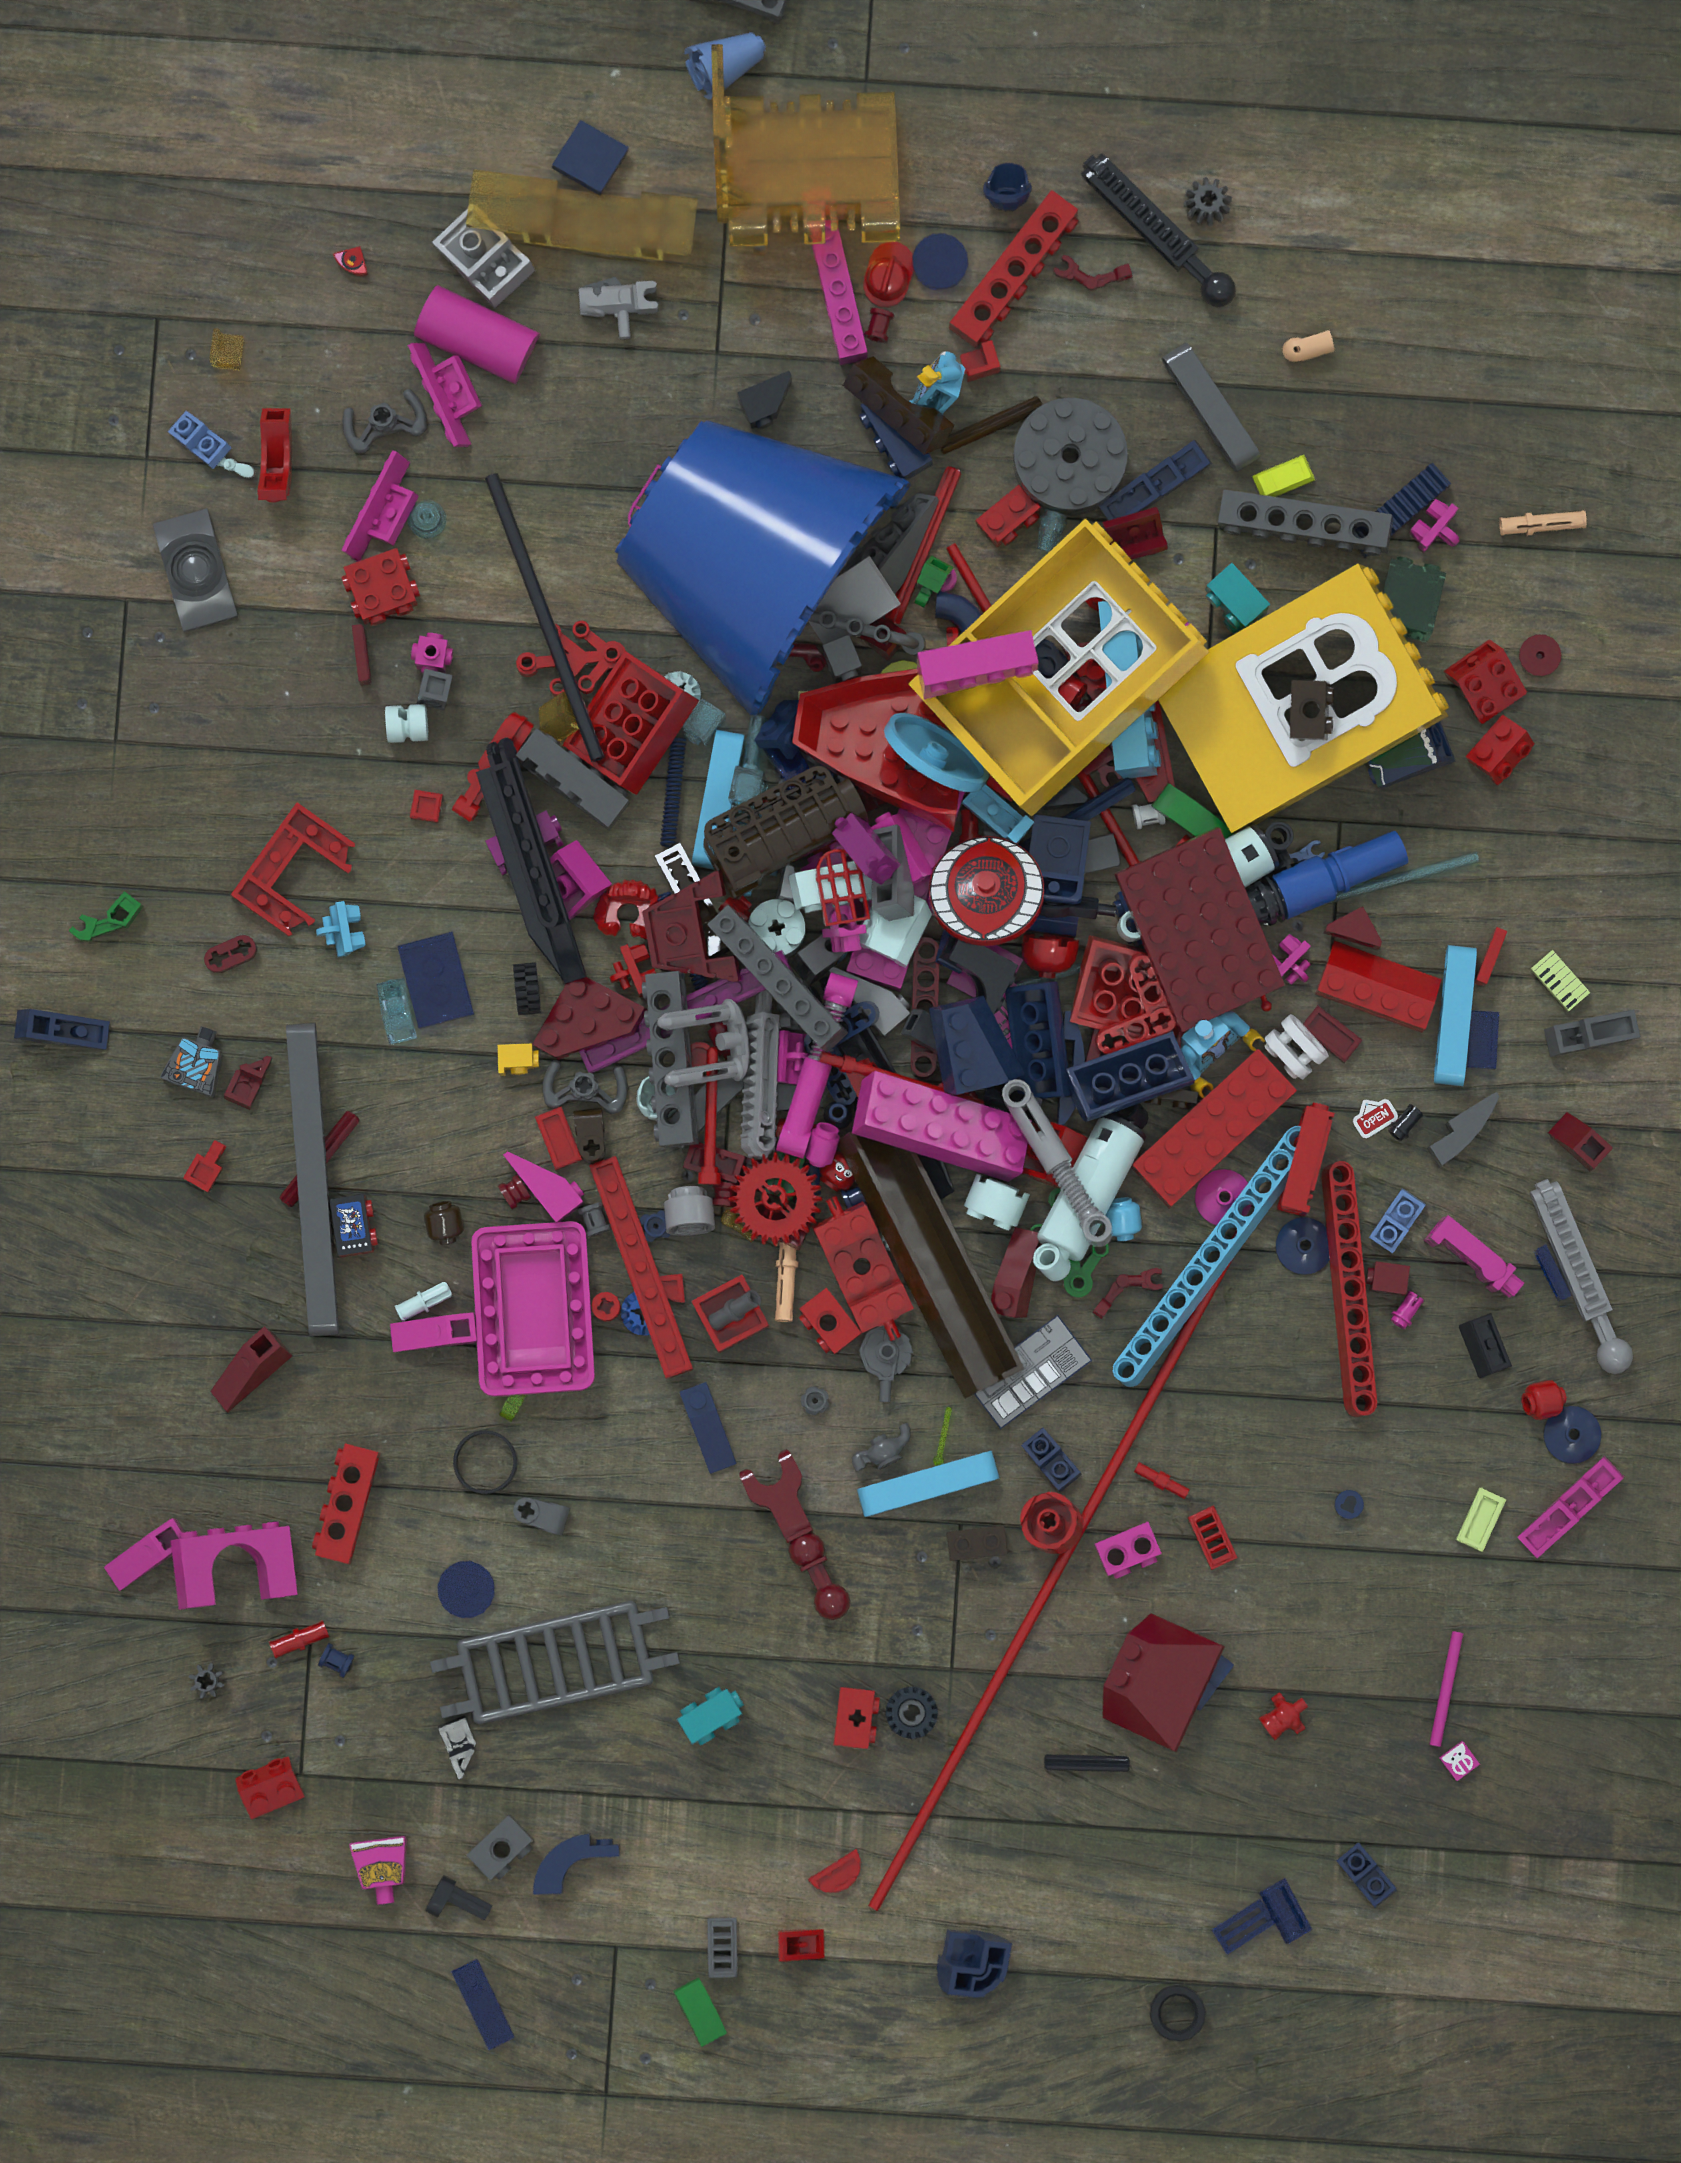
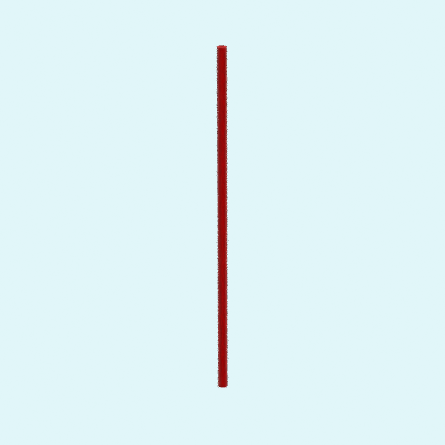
(1085, 780)

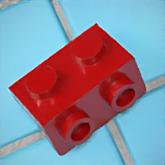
(1501, 749)
(269, 1787)

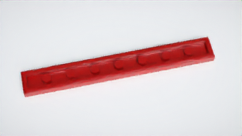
(641, 1267)

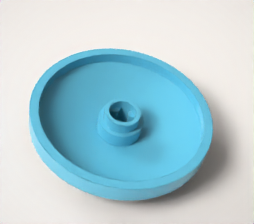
(935, 752)

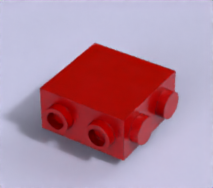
(381, 587)

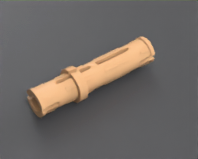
(1545, 522)
(785, 1285)

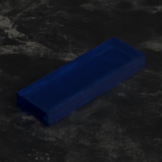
(483, 2004)

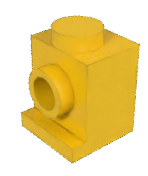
(517, 1058)

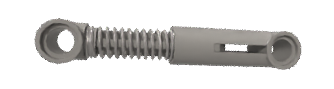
(1056, 1160)

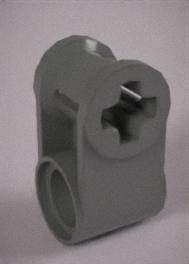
(546, 1517)

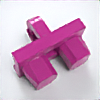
(1442, 514)
(844, 938)

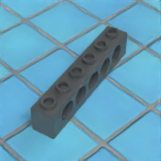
(1236, 503)
(777, 978)
(686, 1129)

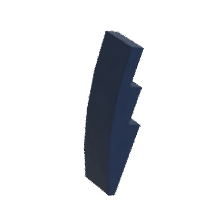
(1157, 482)

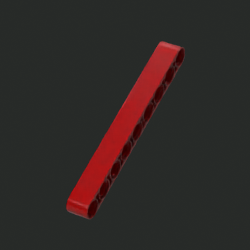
(1342, 1302)

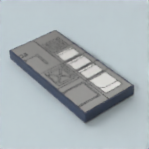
(1049, 1360)

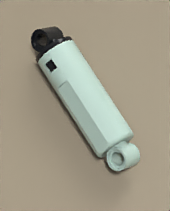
(1252, 854)
(1102, 1171)

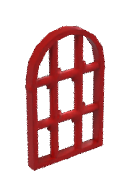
(836, 899)

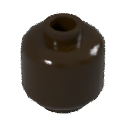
(443, 1222)

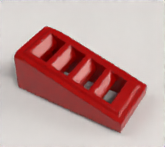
(1211, 1512)

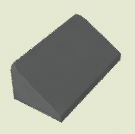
(1101, 853)

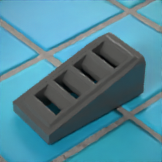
(722, 1972)

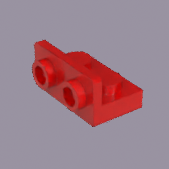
(1009, 516)

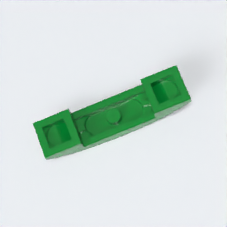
(1187, 812)

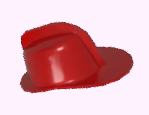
(888, 274)

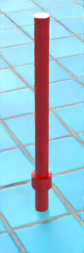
(849, 1064)

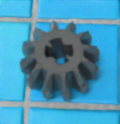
(1197, 196)

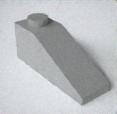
(892, 1009)

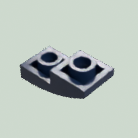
(1051, 1459)
(1366, 1875)

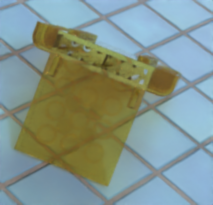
(804, 165)

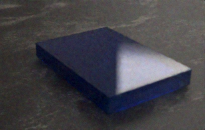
(435, 980)

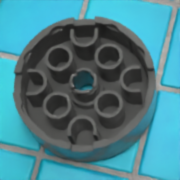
(1077, 428)

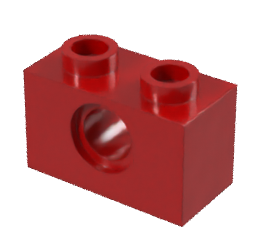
(823, 1305)

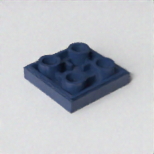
(590, 157)

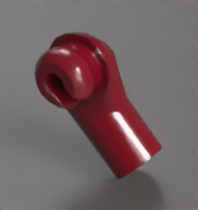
(810, 654)

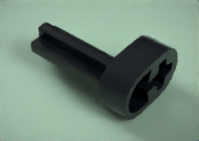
(448, 1892)

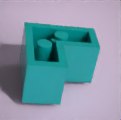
(1237, 598)

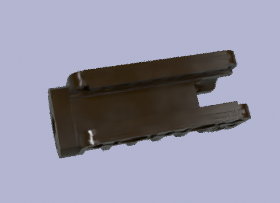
(778, 832)

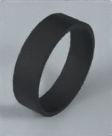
(455, 1459)

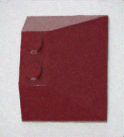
(1159, 1680)

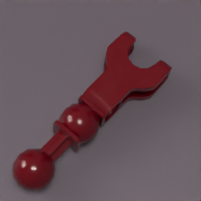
(804, 1546)

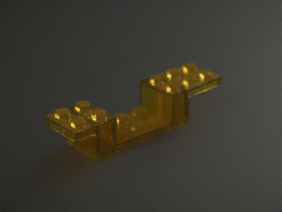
(582, 219)

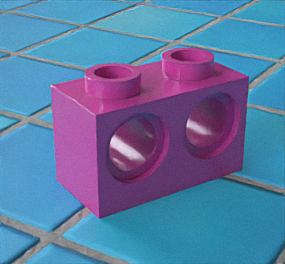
(1125, 1543)

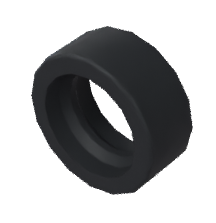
(1199, 2016)

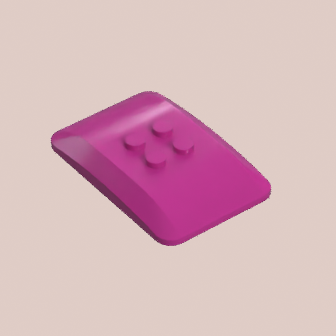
(532, 1309)

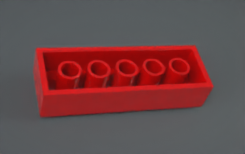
(1213, 1128)

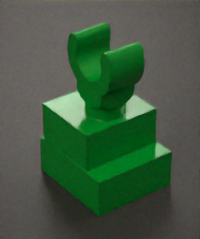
(932, 578)

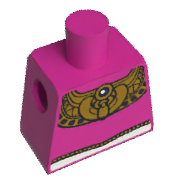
(381, 1865)

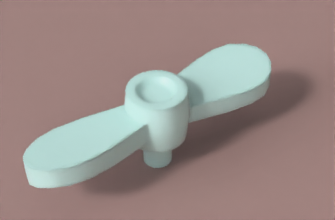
(242, 469)

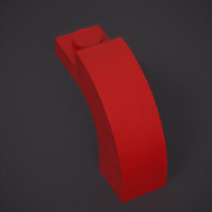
(275, 454)

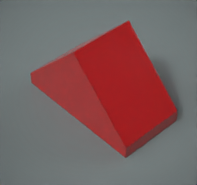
(801, 1944)

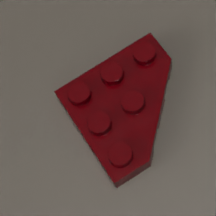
(587, 1018)

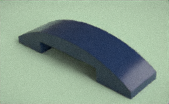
(1072, 1035)

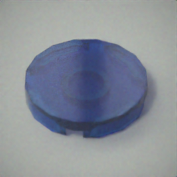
(940, 261)
(466, 1589)

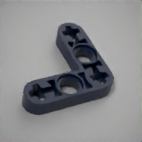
(863, 1024)

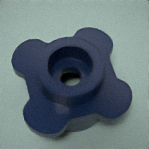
(648, 1222)

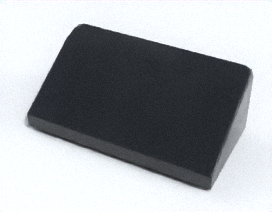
(1485, 1345)

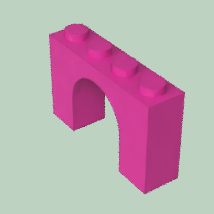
(916, 859)
(196, 1554)

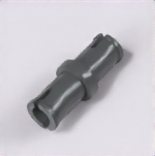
(734, 1310)

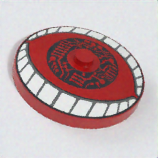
(986, 891)

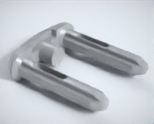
(735, 1039)

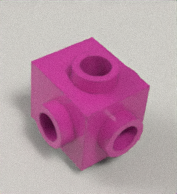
(437, 662)

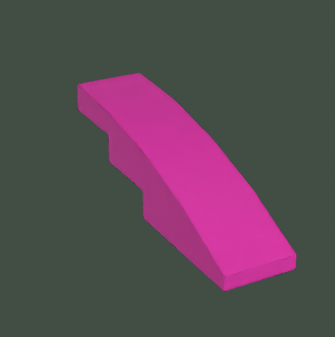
(1570, 1507)

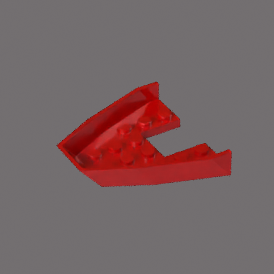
(845, 733)

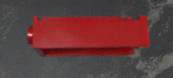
(1307, 1159)

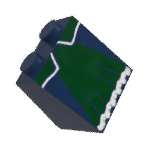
(1412, 757)

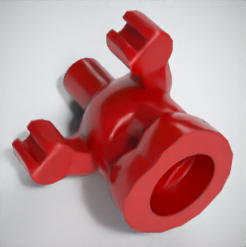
(1284, 1716)

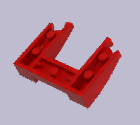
(297, 828)

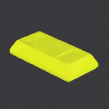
(1284, 477)

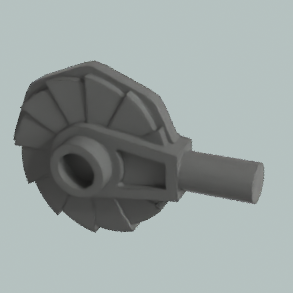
(885, 1357)

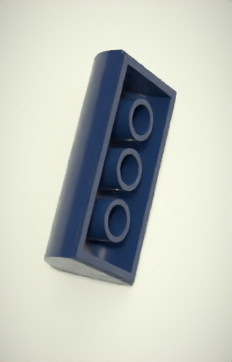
(1039, 1037)
(1128, 1077)

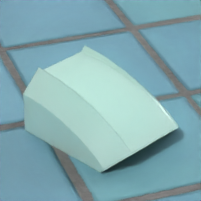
(898, 937)

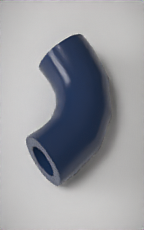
(956, 609)

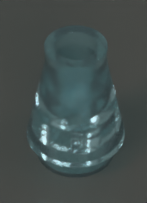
(1050, 529)

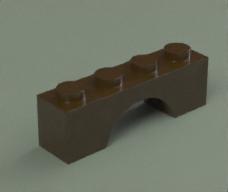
(917, 424)

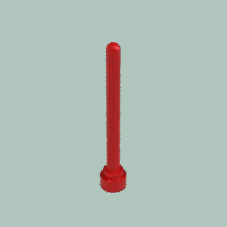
(709, 1173)

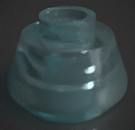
(427, 527)

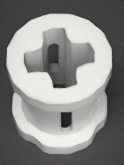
(1146, 815)

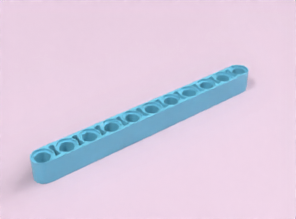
(1200, 1265)

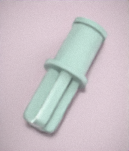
(423, 1301)

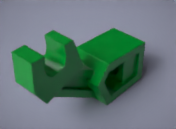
(100, 927)

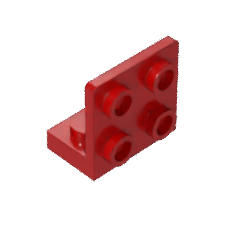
(1486, 680)

